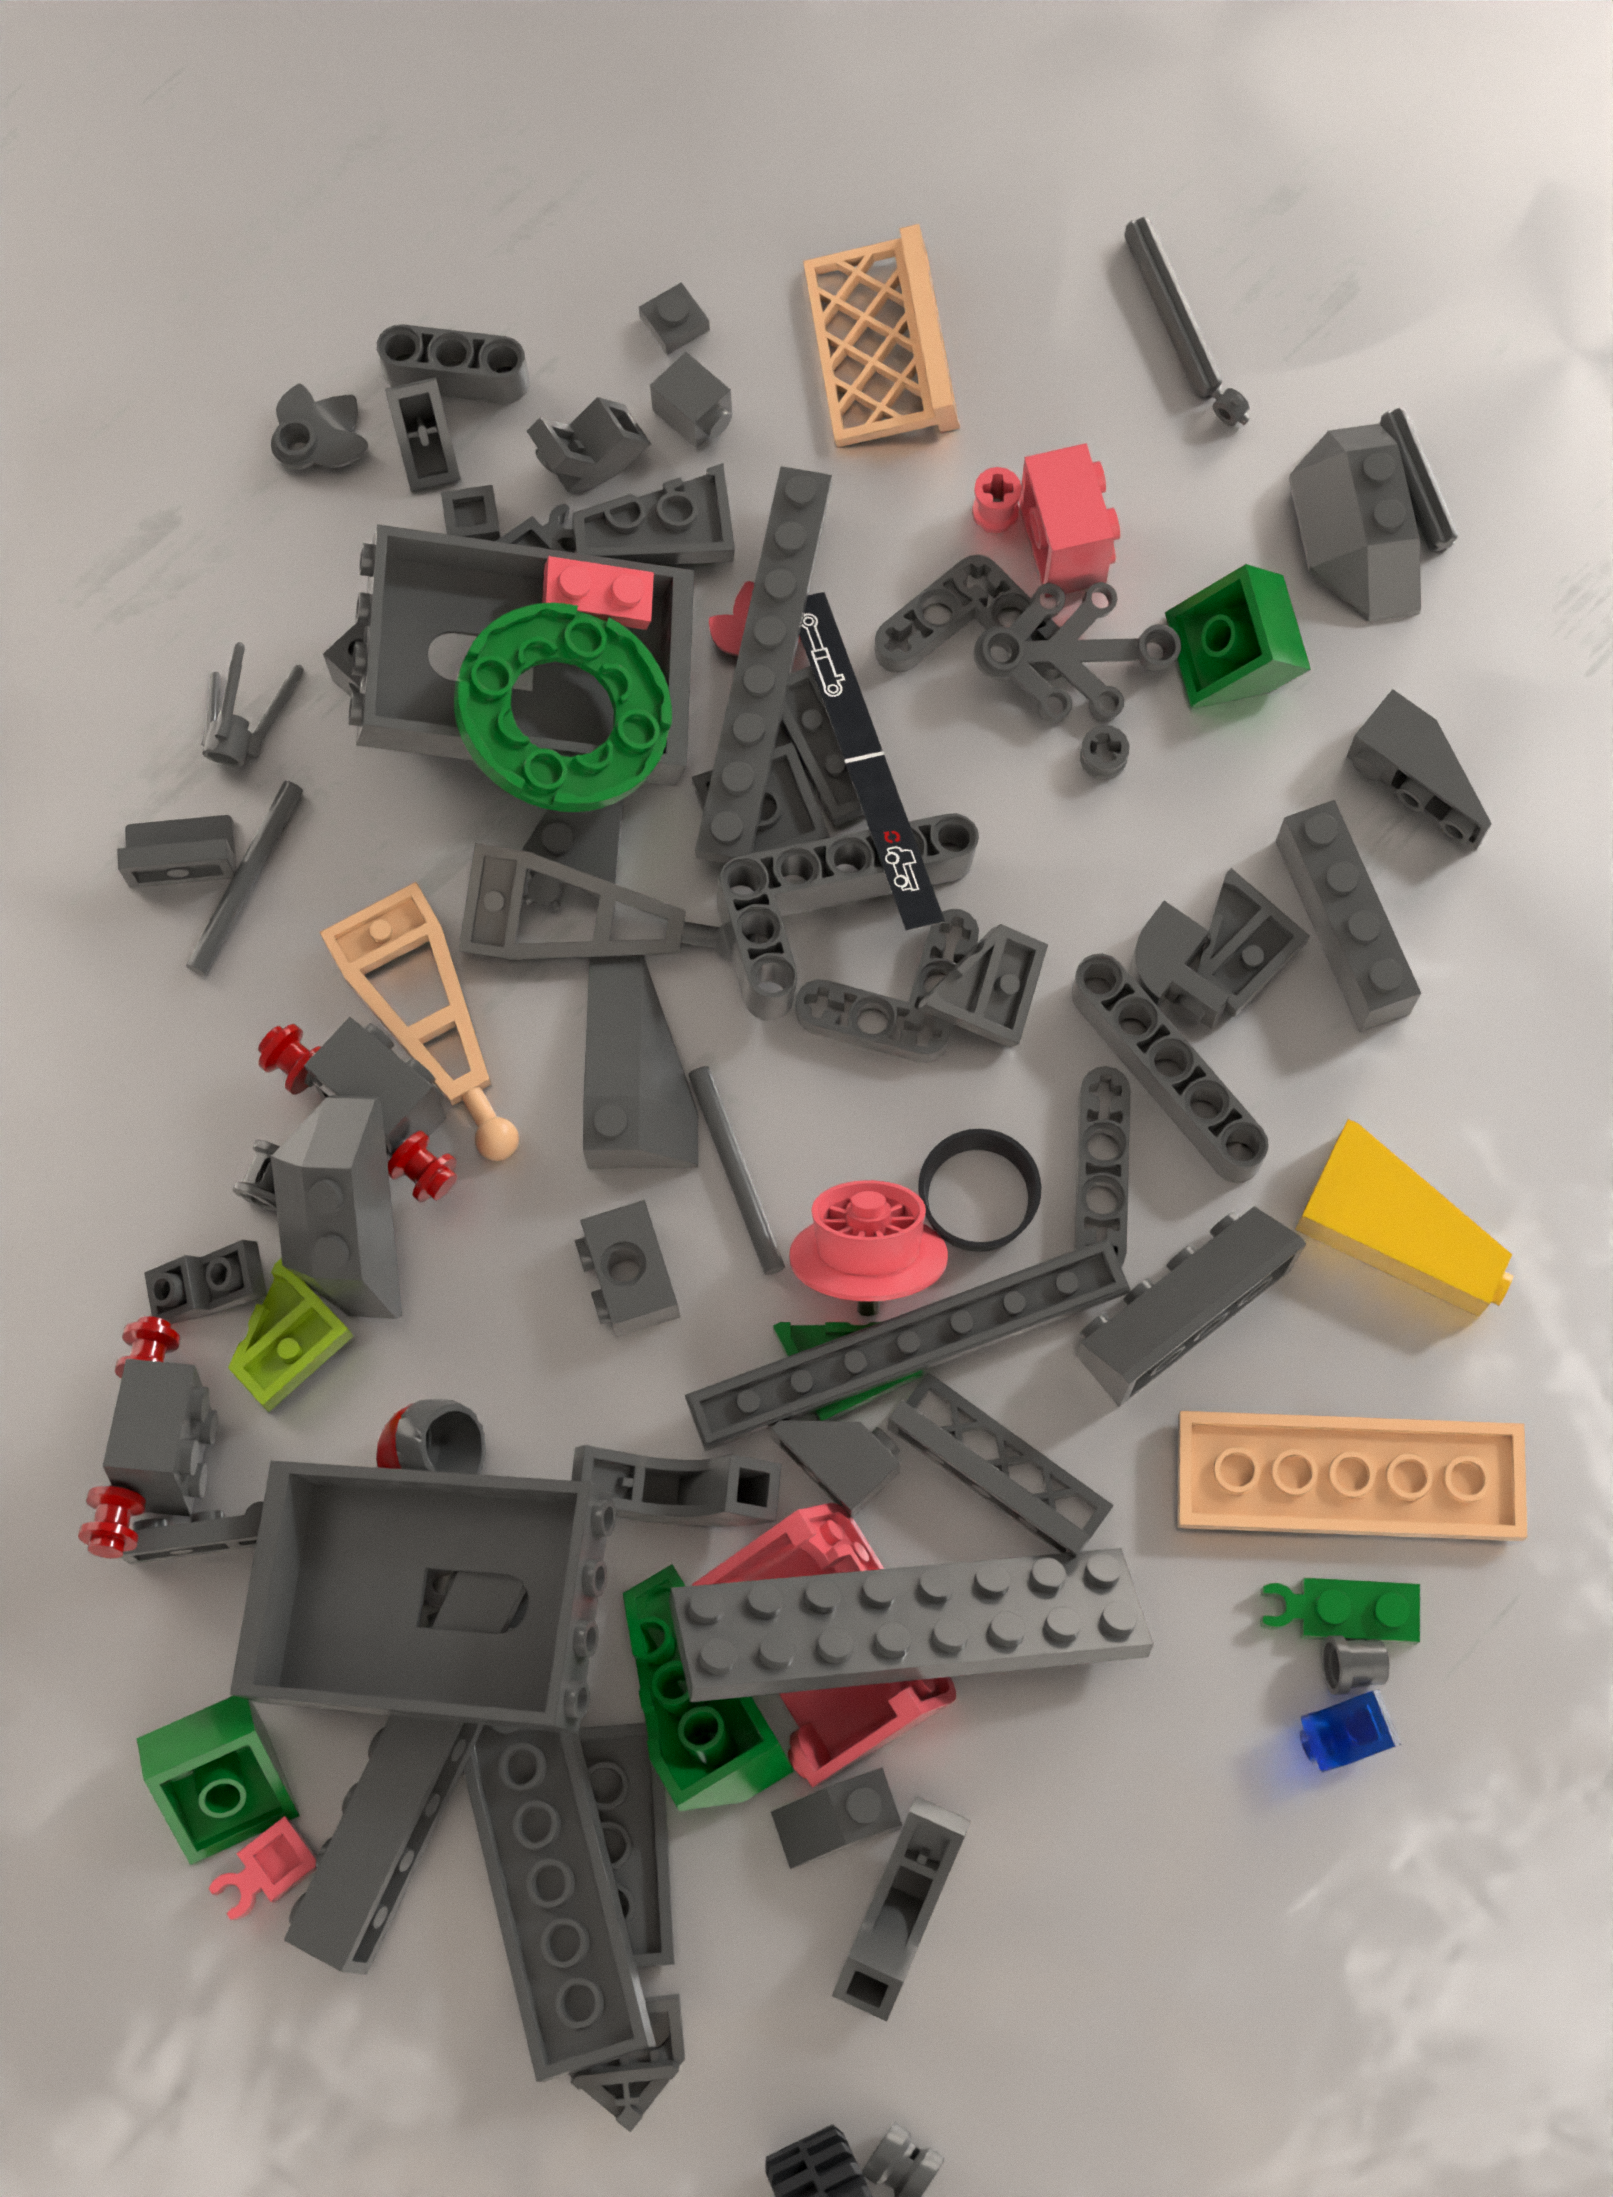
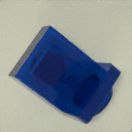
(1348, 1731)

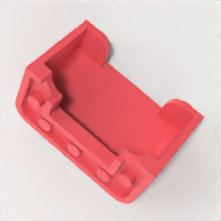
(841, 1722)

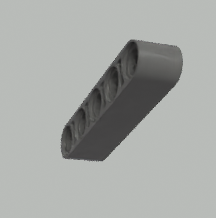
(1171, 1093)

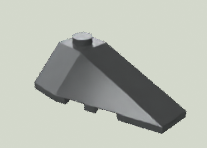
(634, 1083)

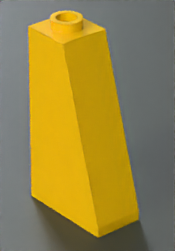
(1402, 1225)

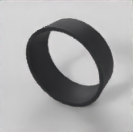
(989, 1141)

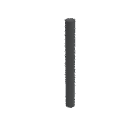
(244, 878)
(736, 1170)

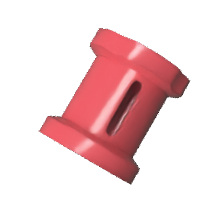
(996, 484)

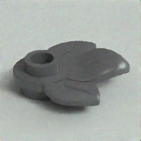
(321, 425)

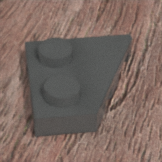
(1247, 942)

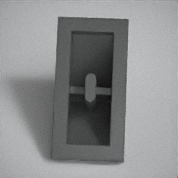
(423, 434)

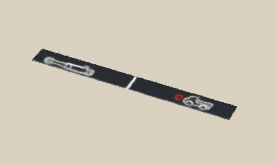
(868, 767)

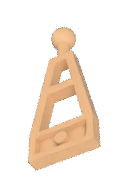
(384, 934)

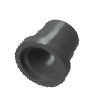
(1353, 1664)

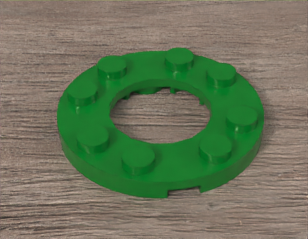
(601, 648)

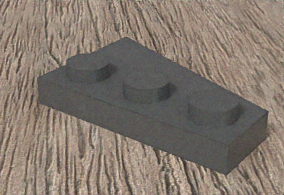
(666, 527)

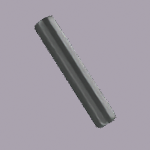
(1422, 486)

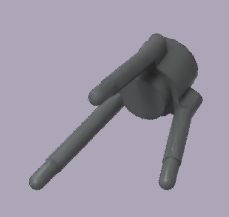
(226, 734)

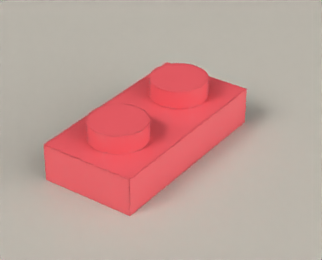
(600, 590)

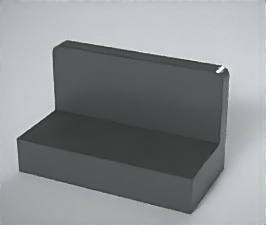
(178, 851)

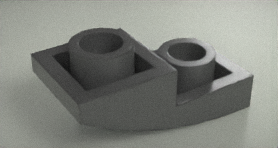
(206, 1284)

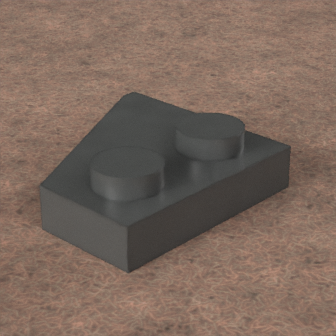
(581, 840)
(991, 986)

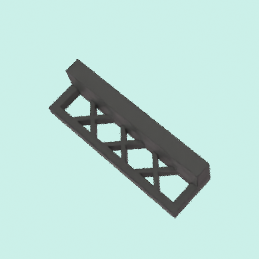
(986, 1479)

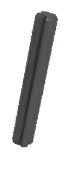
(1173, 307)

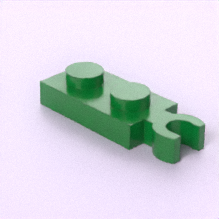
(1349, 1609)

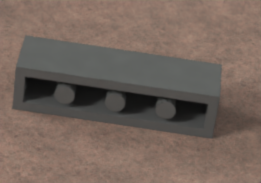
(1347, 916)

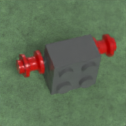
(362, 1064)
(153, 1440)

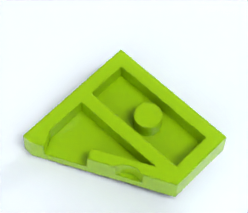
(286, 1339)

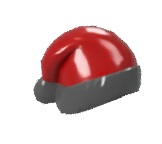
(433, 1437)

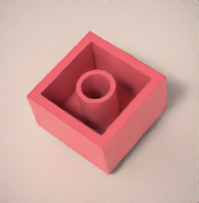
(1068, 518)

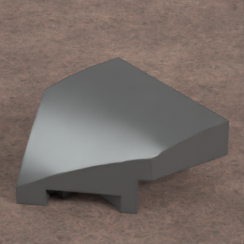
(634, 2081)

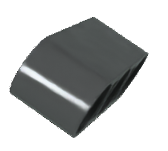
(436, 347)

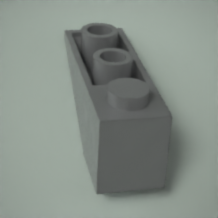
(1415, 760)

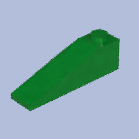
(700, 1749)

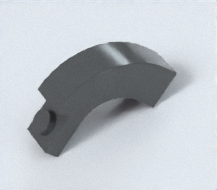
(683, 1492)
(901, 1908)

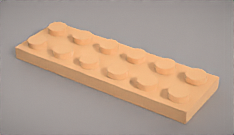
(1351, 1475)

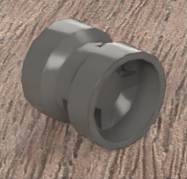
(902, 2164)

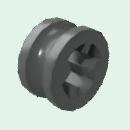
(1093, 763)

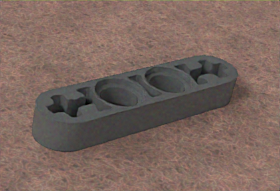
(1104, 1173)

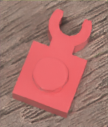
(273, 1865)

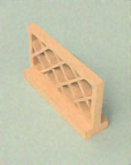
(925, 339)

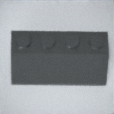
(1187, 1303)

